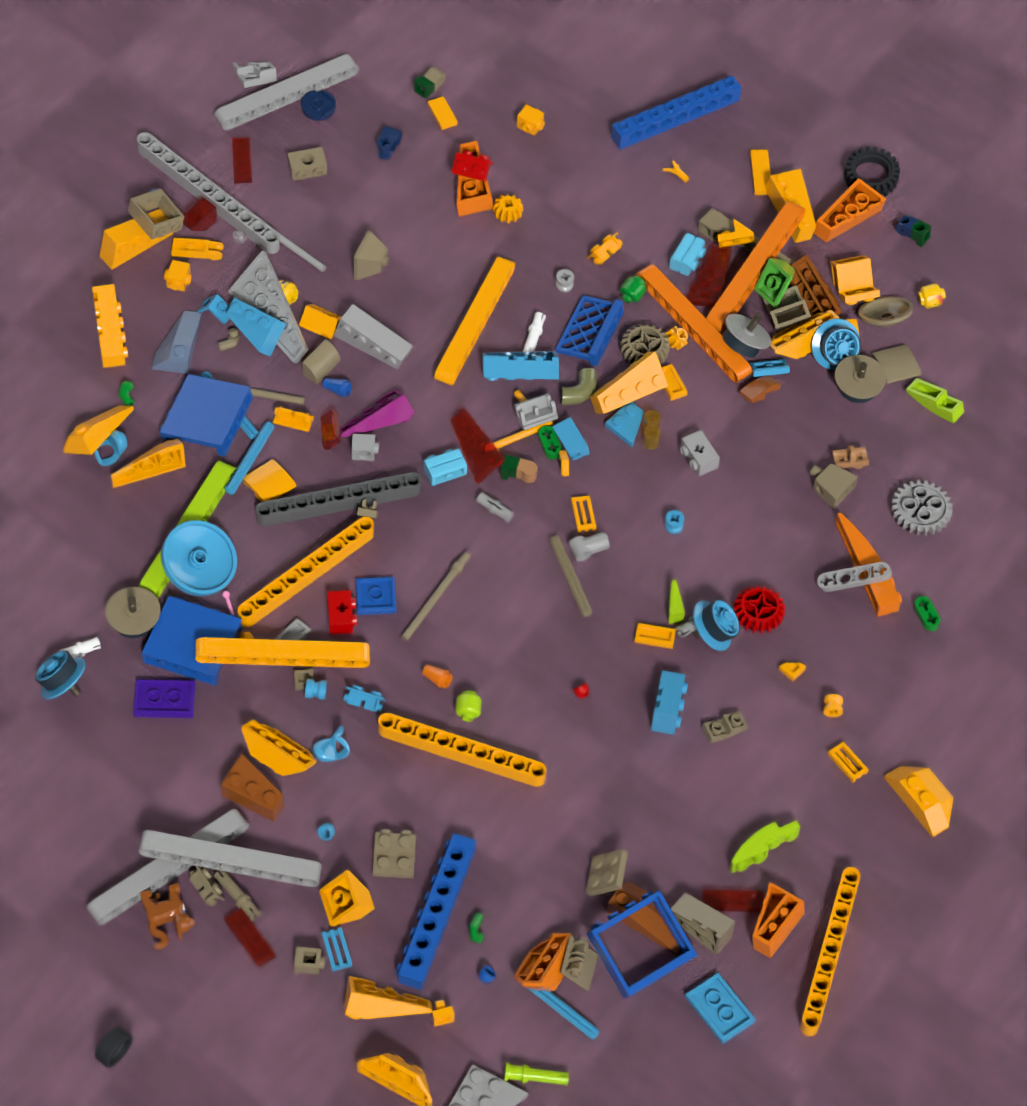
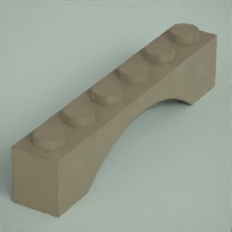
(716, 223)

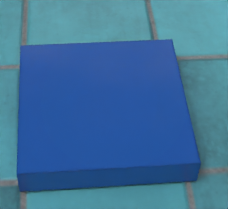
(376, 595)

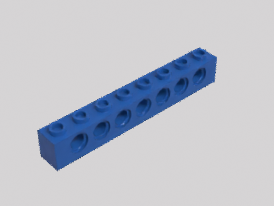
(676, 112)
(416, 975)

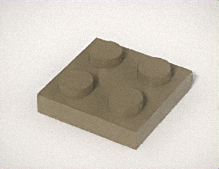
(607, 872)

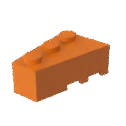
(777, 919)

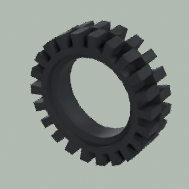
(874, 156)

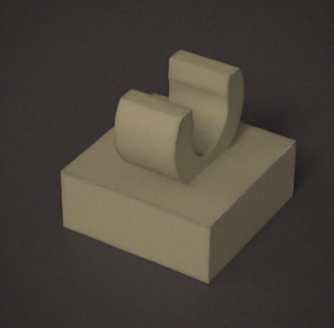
(368, 512)

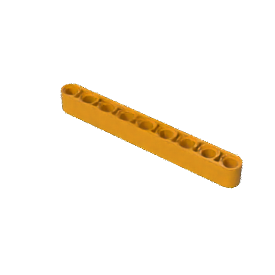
(474, 321)
(303, 579)
(282, 652)
(471, 747)
(826, 958)

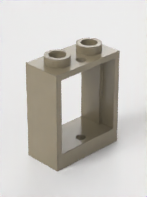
(151, 200)

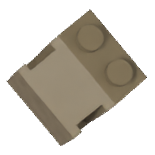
(788, 310)

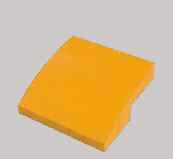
(269, 481)

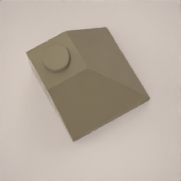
(370, 257)

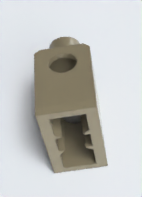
(833, 483)

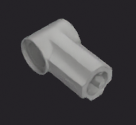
(584, 547)

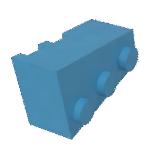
(256, 325)
(669, 702)

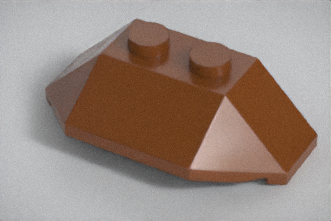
(813, 287)

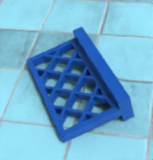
(606, 330)

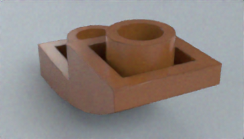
(758, 388)

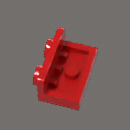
(471, 166)

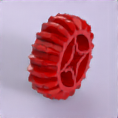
(771, 610)

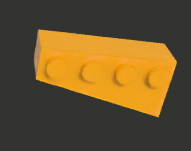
(792, 188)

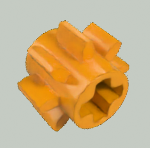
(677, 337)

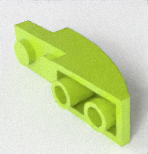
(758, 845)

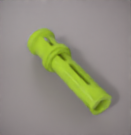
(526, 1074)

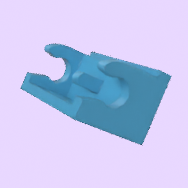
(571, 439)

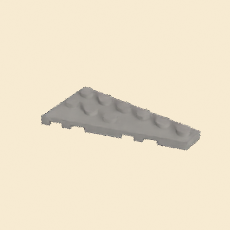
(262, 290)

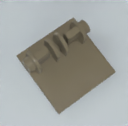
(579, 962)

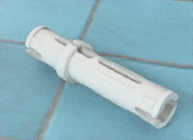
(535, 331)

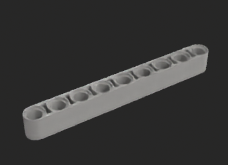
(286, 92)
(230, 858)
(161, 871)

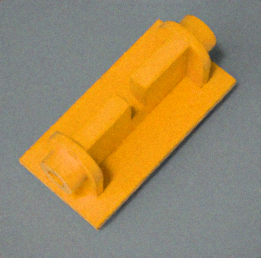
(600, 253)
(293, 419)

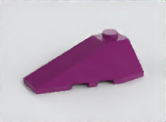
(390, 410)

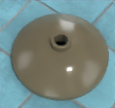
(886, 311)

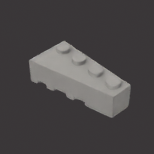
(372, 337)

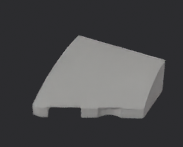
(255, 73)

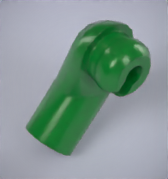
(125, 388)
(474, 925)

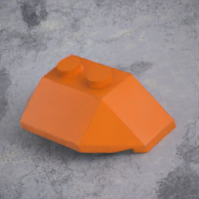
(543, 964)

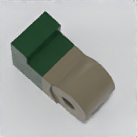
(429, 82)

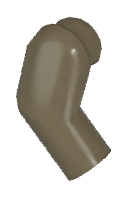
(232, 340)

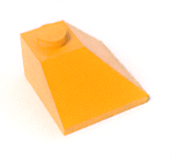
(345, 899)

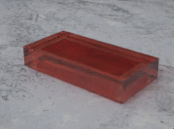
(330, 429)

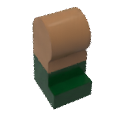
(519, 469)

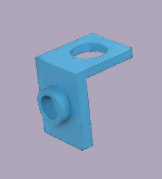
(217, 307)

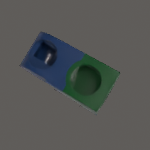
(914, 229)

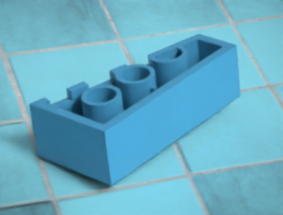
(520, 365)

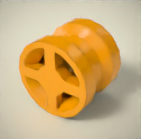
(833, 705)

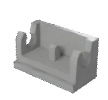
(535, 411)

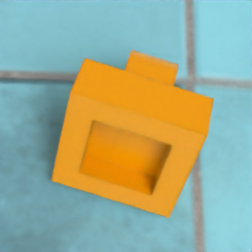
(442, 1014)

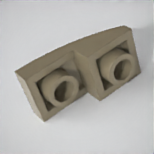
(726, 727)

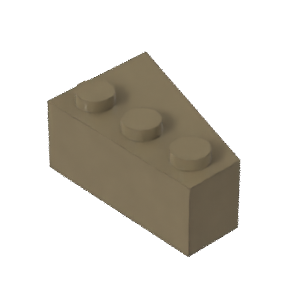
(703, 923)

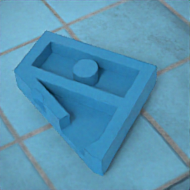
(626, 423)

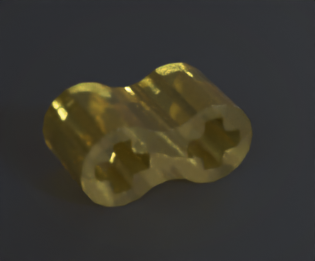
(651, 429)

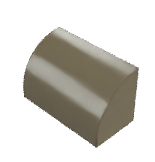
(320, 362)

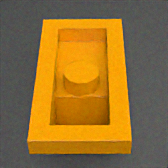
(741, 236)

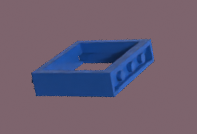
(673, 926)

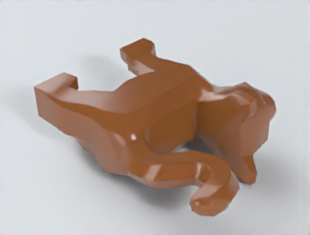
(166, 911)

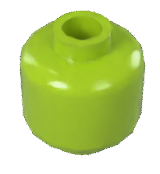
(468, 705)

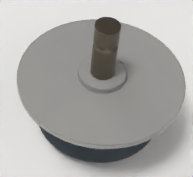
(745, 334)

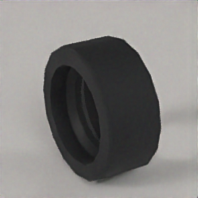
(113, 1047)

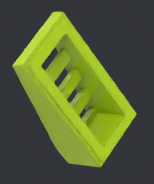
(676, 607)

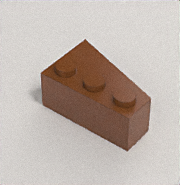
(252, 790)

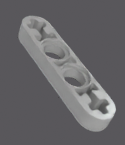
(854, 573)

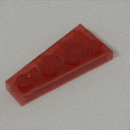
(711, 278)

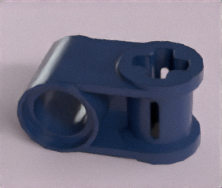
(388, 142)

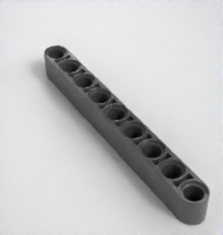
(332, 505)

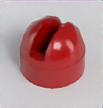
(581, 691)

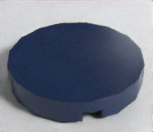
(318, 105)

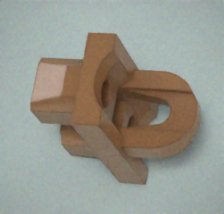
(857, 459)

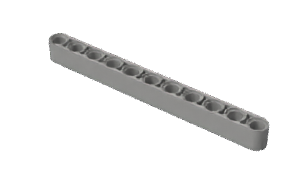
(202, 187)

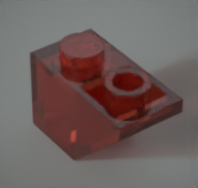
(200, 216)

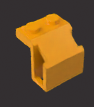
(854, 279)

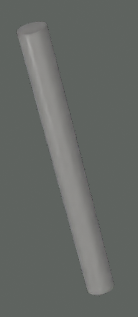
(301, 253)

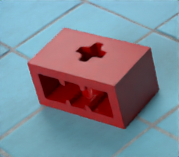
(340, 612)

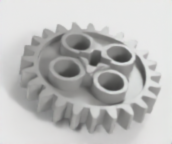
(909, 497)

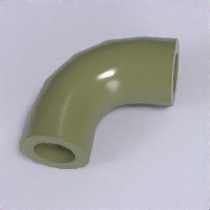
(582, 391)

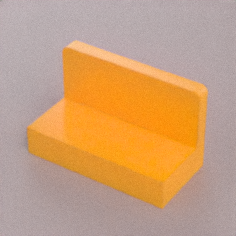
(319, 321)

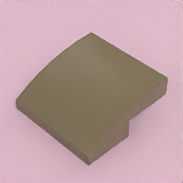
(898, 363)

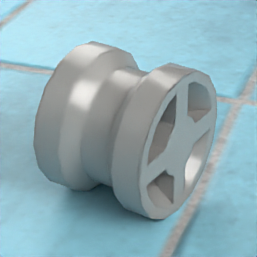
(561, 284)

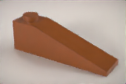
(646, 920)

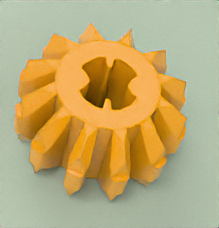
(508, 208)

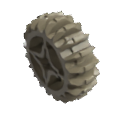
(642, 340)

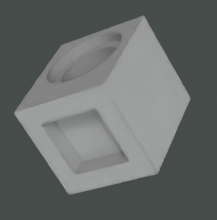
(364, 447)

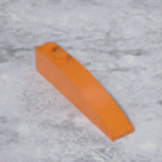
(882, 594)

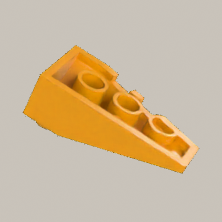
(369, 1002)

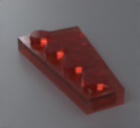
(477, 447)

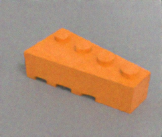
(472, 194)
(850, 209)

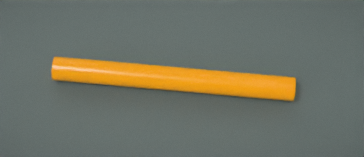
(520, 435)

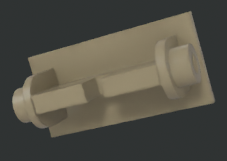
(211, 890)

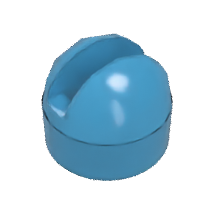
(322, 831)

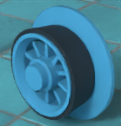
(835, 342)
(715, 623)
(60, 674)

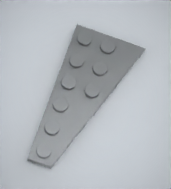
(485, 1089)

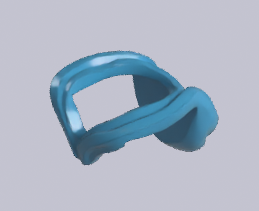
(118, 442)
(326, 749)

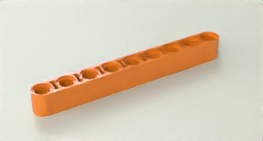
(751, 270)
(694, 323)

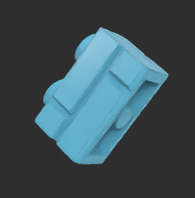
(687, 254)
(445, 466)

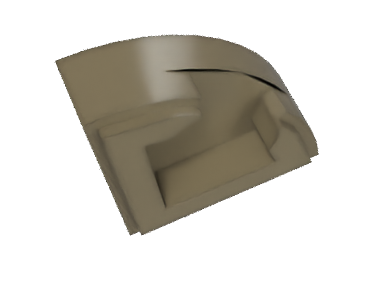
(301, 677)

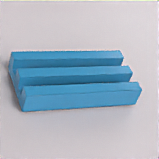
(770, 367)
(333, 933)

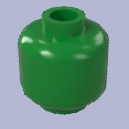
(633, 289)

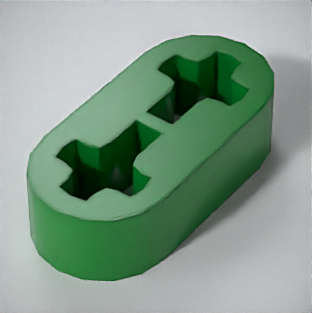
(545, 443)
(924, 614)

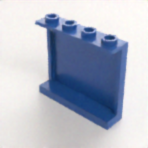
(207, 412)
(174, 637)

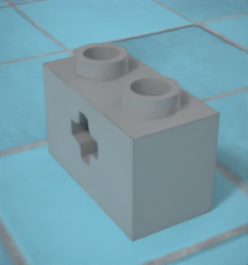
(699, 453)

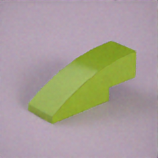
(936, 400)

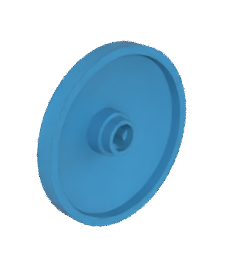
(199, 558)

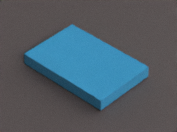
(720, 1008)

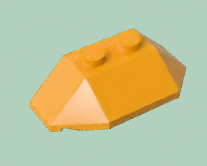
(797, 339)
(276, 749)
(923, 796)
(397, 1076)

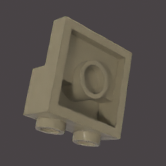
(394, 854)

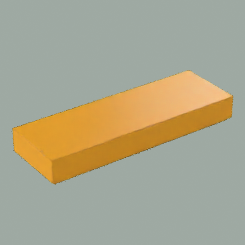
(760, 170)

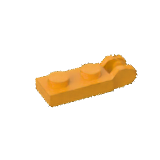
(196, 248)

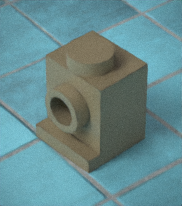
(304, 956)

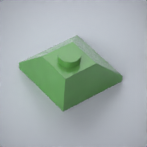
(774, 281)

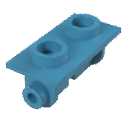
(372, 699)

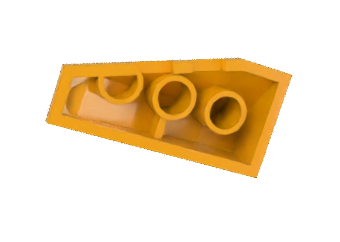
(92, 433)
(158, 460)

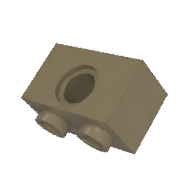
(307, 163)

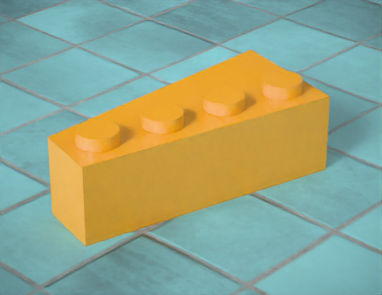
(128, 240)
(109, 326)
(634, 383)

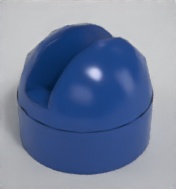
(486, 974)

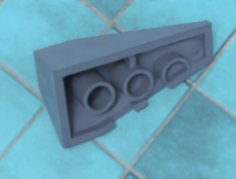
(178, 347)

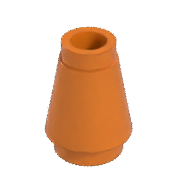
(438, 676)

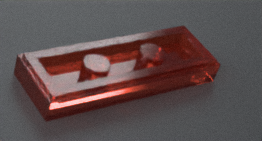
(242, 160)
(734, 900)
(249, 938)

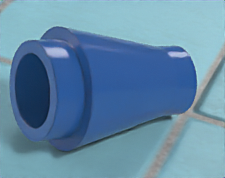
(338, 386)

